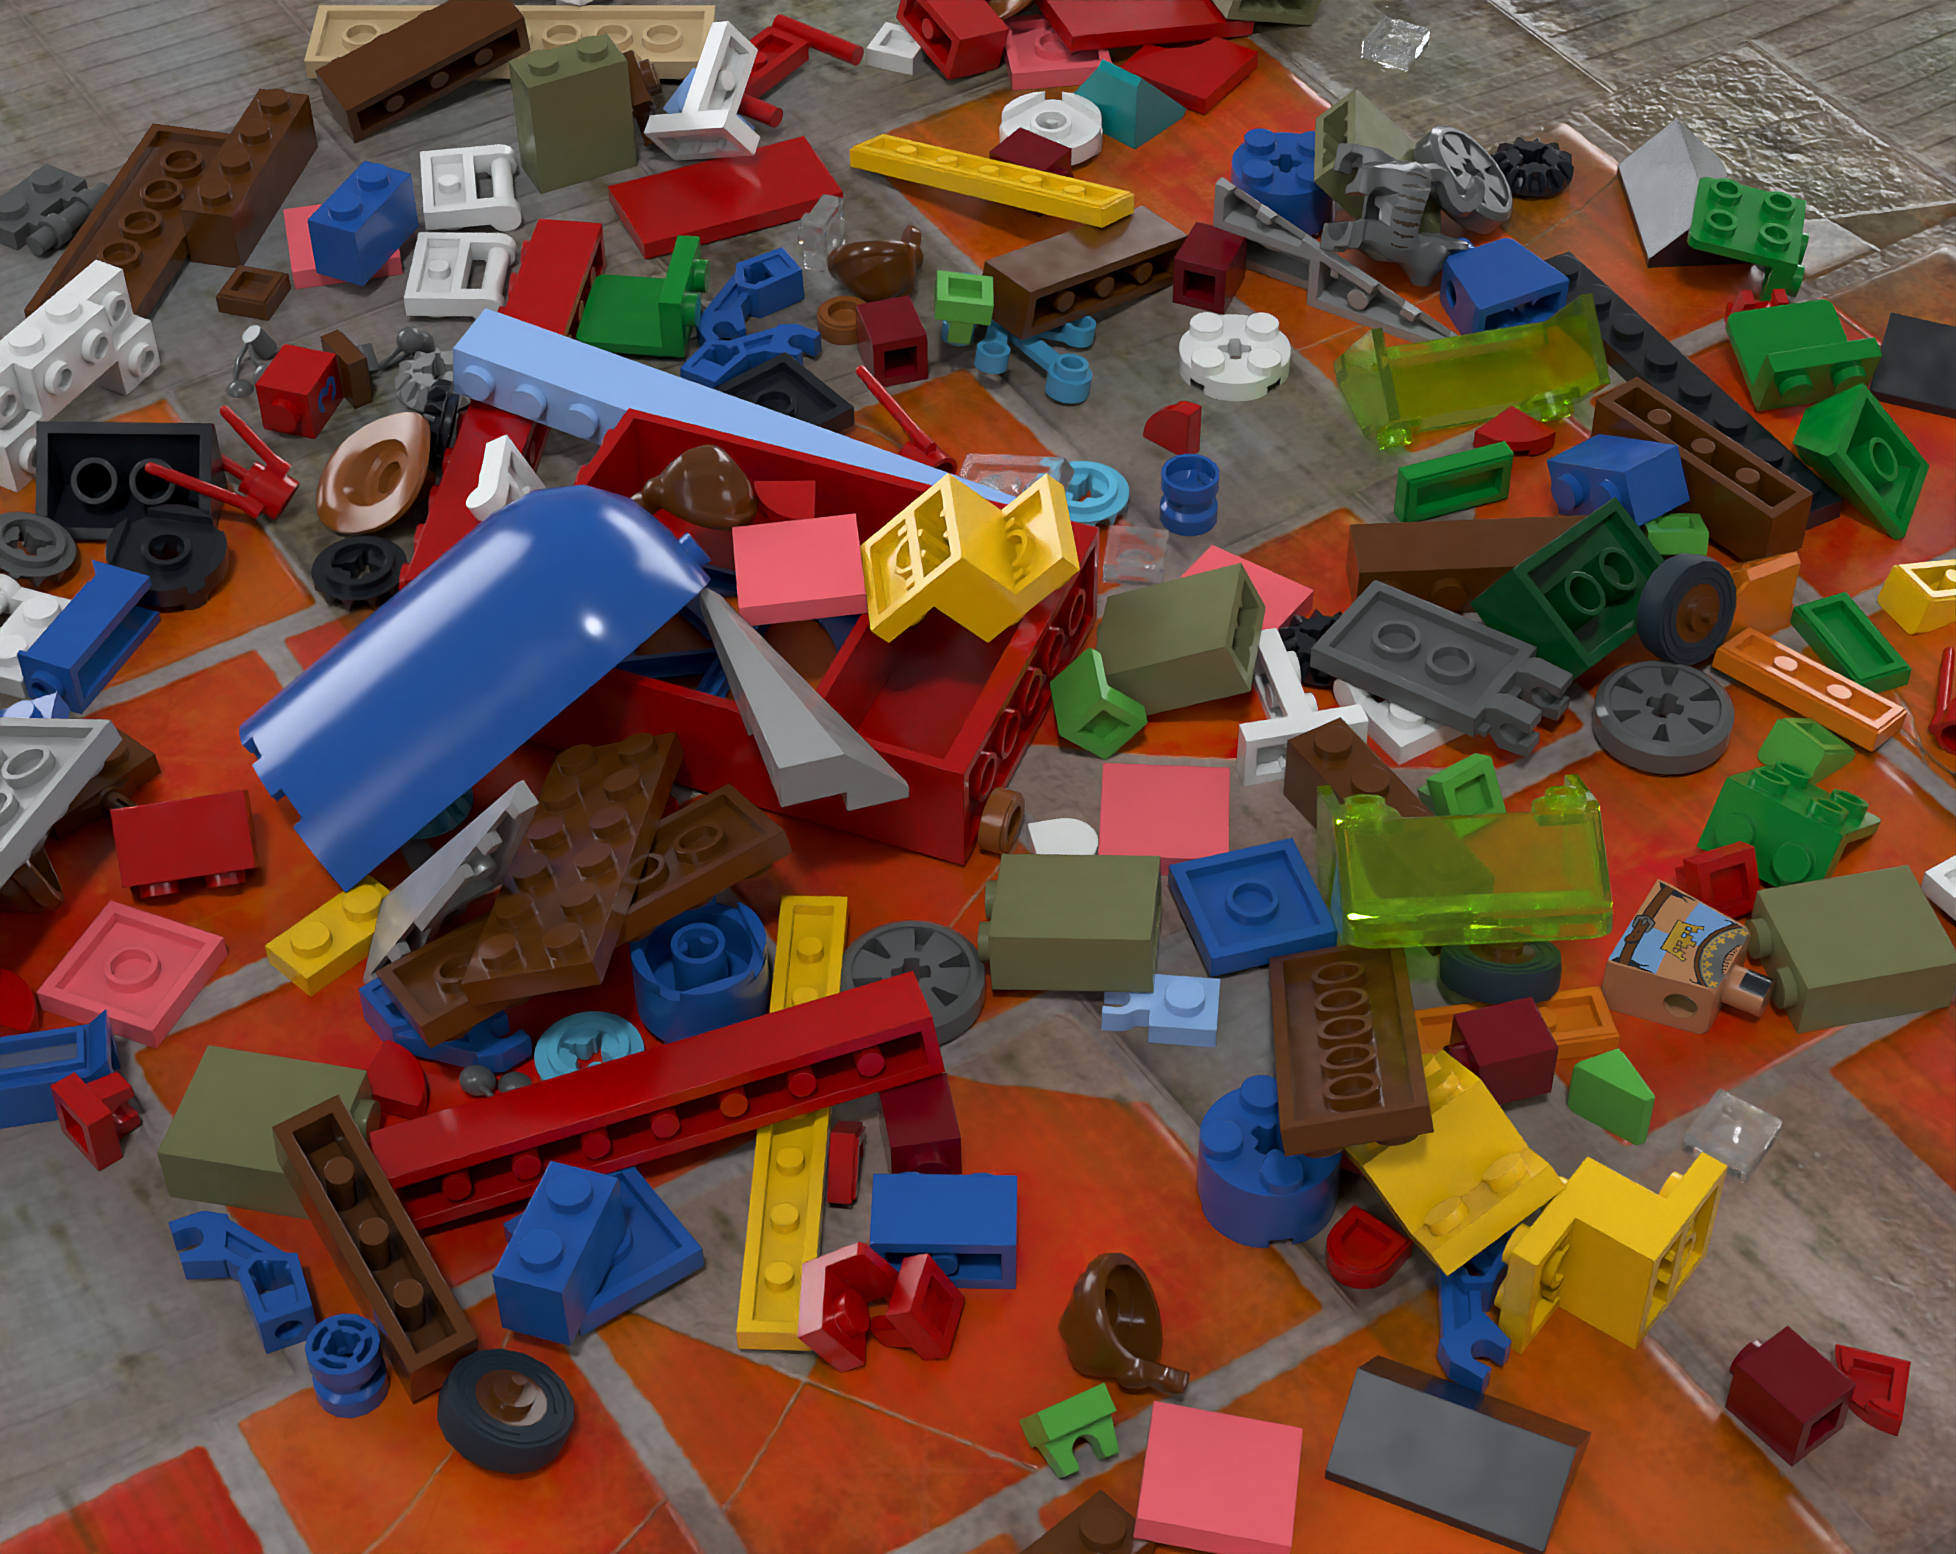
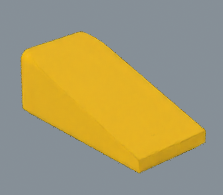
(1921, 595)

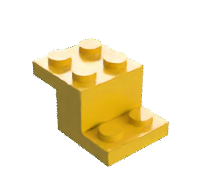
(968, 558)
(1466, 1178)
(1609, 1251)

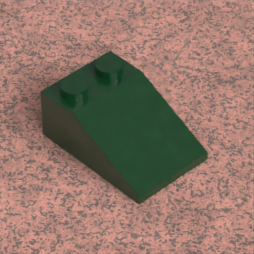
(1577, 591)

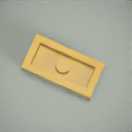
(329, 938)

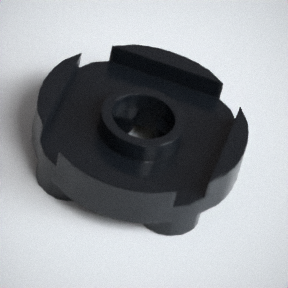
(177, 581)

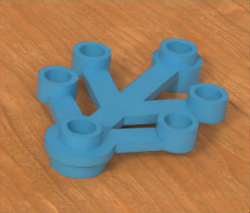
(1067, 373)

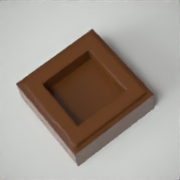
(253, 292)
(352, 368)

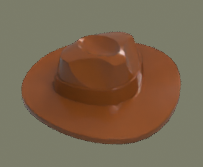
(376, 475)

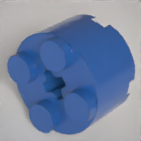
(1280, 175)
(701, 971)
(1247, 1180)

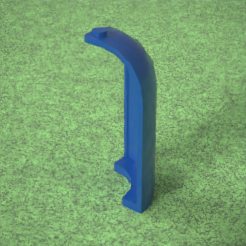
(466, 667)

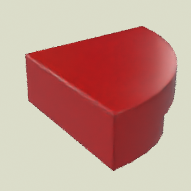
(1176, 428)
(1517, 430)
(786, 499)
(17, 1006)
(398, 1081)
(845, 1150)
(1879, 1386)

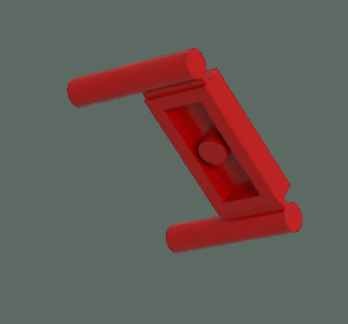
(779, 53)

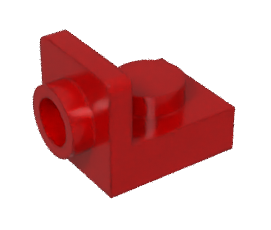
(836, 1302)

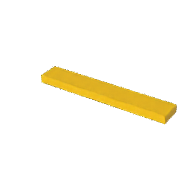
(993, 180)

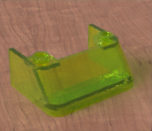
(1473, 375)
(1464, 874)

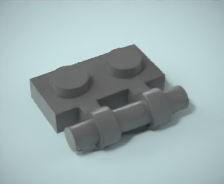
(46, 209)

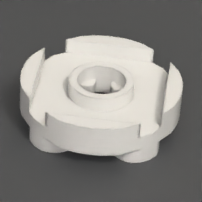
(1067, 121)
(1254, 338)

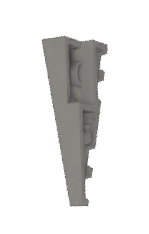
(1331, 282)
(799, 734)
(451, 879)

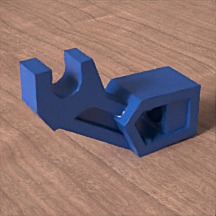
(755, 290)
(724, 359)
(478, 1047)
(227, 1250)
(1463, 1323)

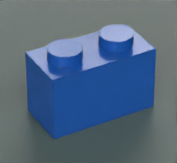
(363, 223)
(1639, 473)
(956, 1219)
(559, 1253)

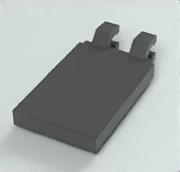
(1443, 667)

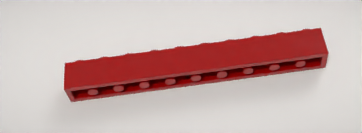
(547, 293)

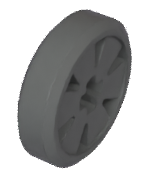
(1463, 160)
(1695, 722)
(940, 959)

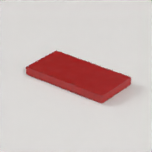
(1131, 23)
(723, 196)

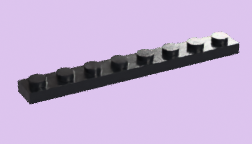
(1642, 352)

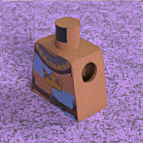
(1682, 964)

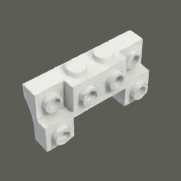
(61, 351)

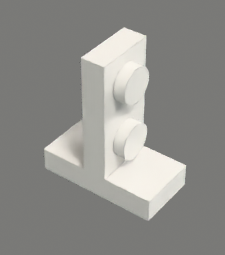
(709, 117)
(1288, 713)

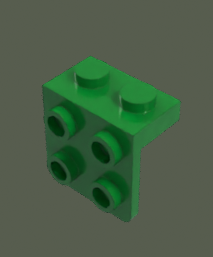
(1752, 228)
(648, 312)
(1798, 354)
(1788, 821)

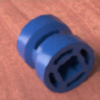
(1187, 504)
(347, 1365)

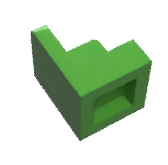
(1092, 711)

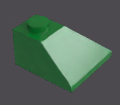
(1863, 457)

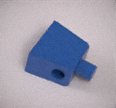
(1499, 287)

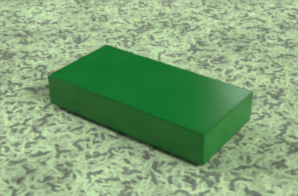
(1453, 482)
(1850, 643)

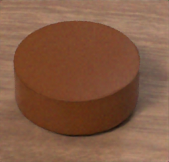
(838, 320)
(1001, 820)

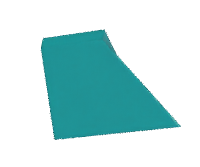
(1129, 105)

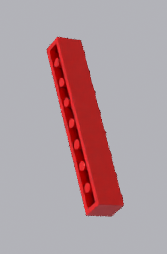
(661, 1100)

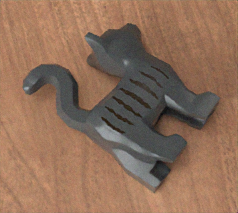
(1393, 211)

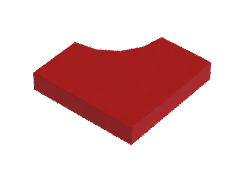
(1194, 74)

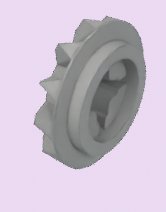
(418, 375)

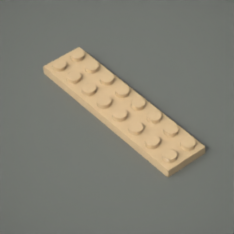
(664, 34)

